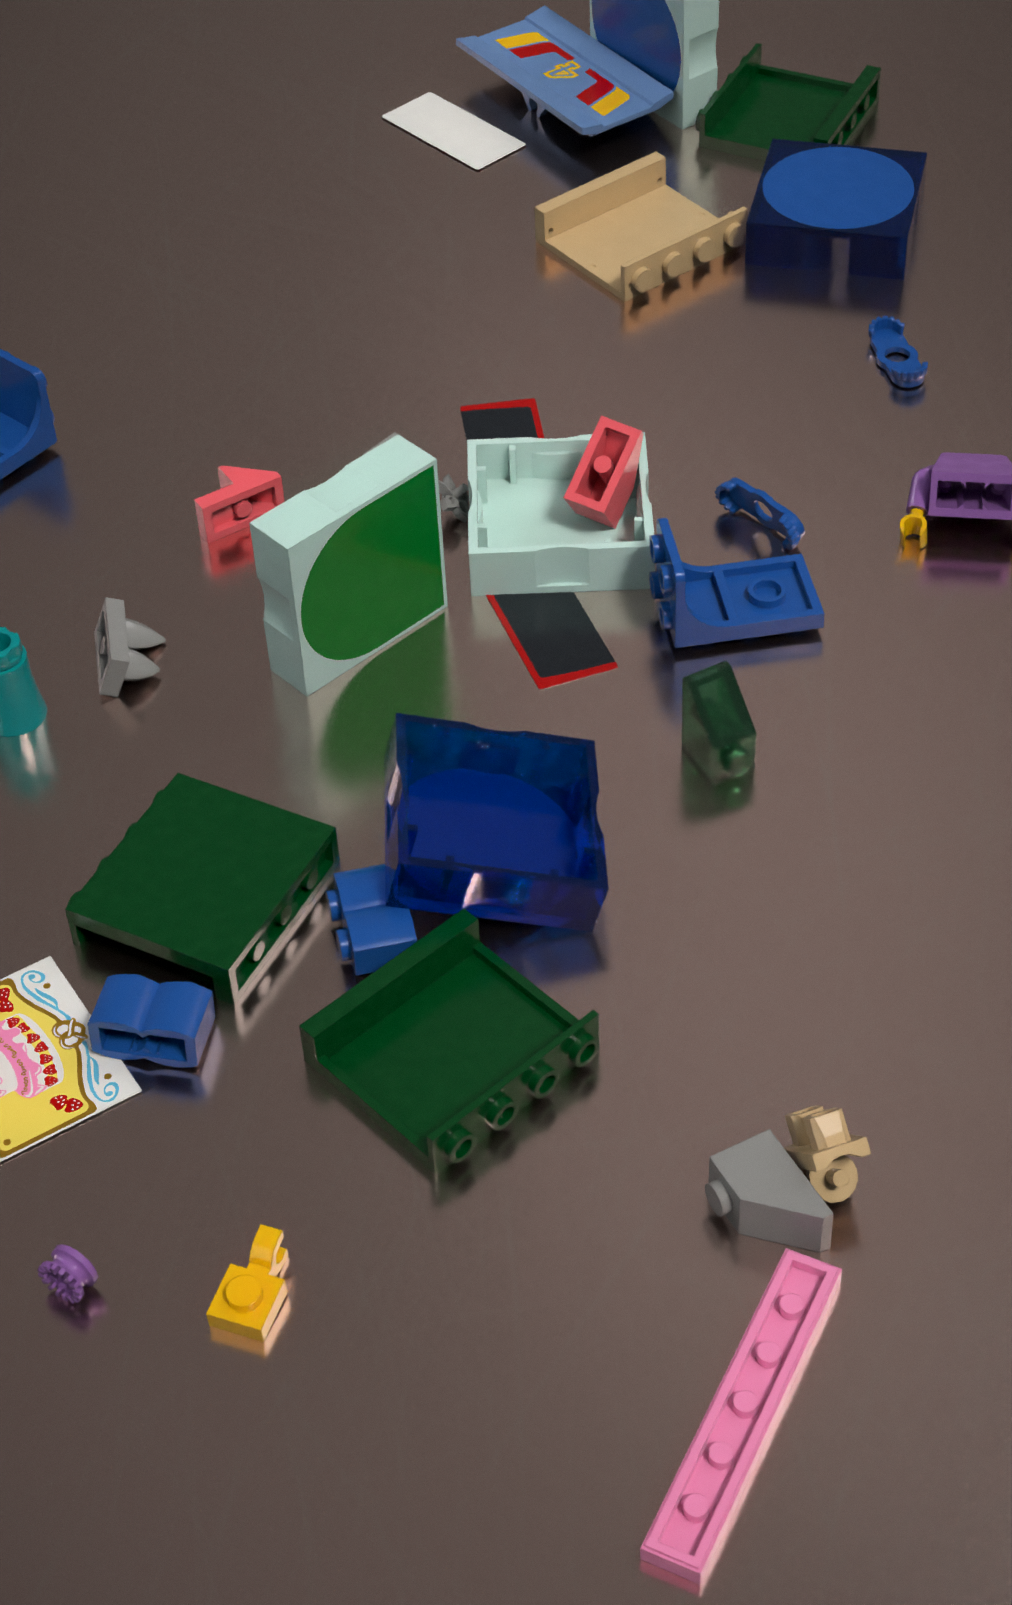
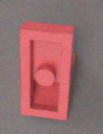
(241, 499)

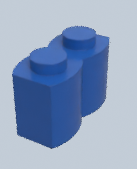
(370, 929)
(152, 1020)

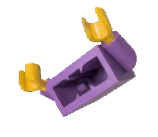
(958, 487)

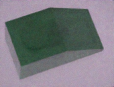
(717, 724)

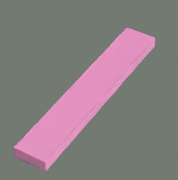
(740, 1417)

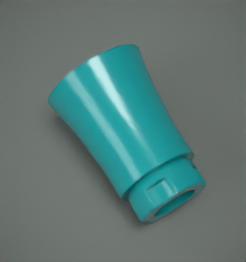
(20, 699)

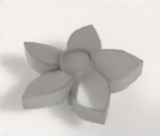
(454, 498)

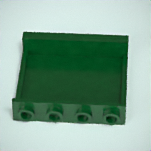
(783, 104)
(207, 882)
(446, 1043)

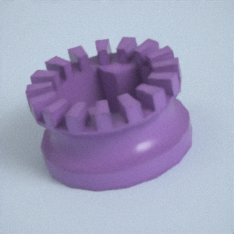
(68, 1273)

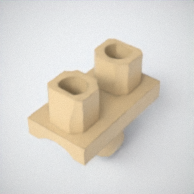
(822, 1148)

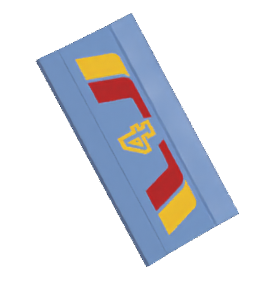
(567, 73)

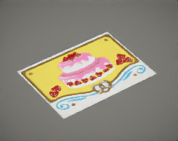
(48, 1062)

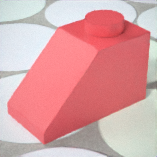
(606, 472)

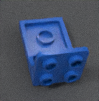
(24, 413)
(731, 598)

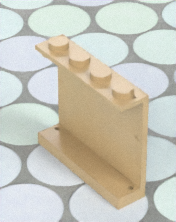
(634, 229)

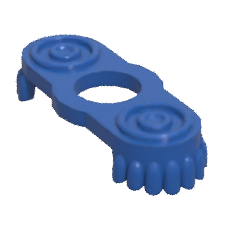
(888, 337)
(739, 495)

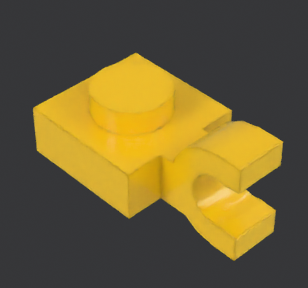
(252, 1295)

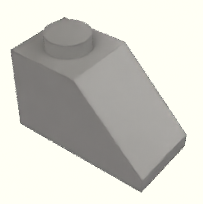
(768, 1195)

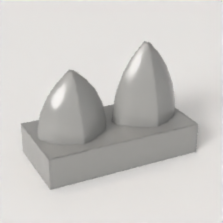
(116, 645)

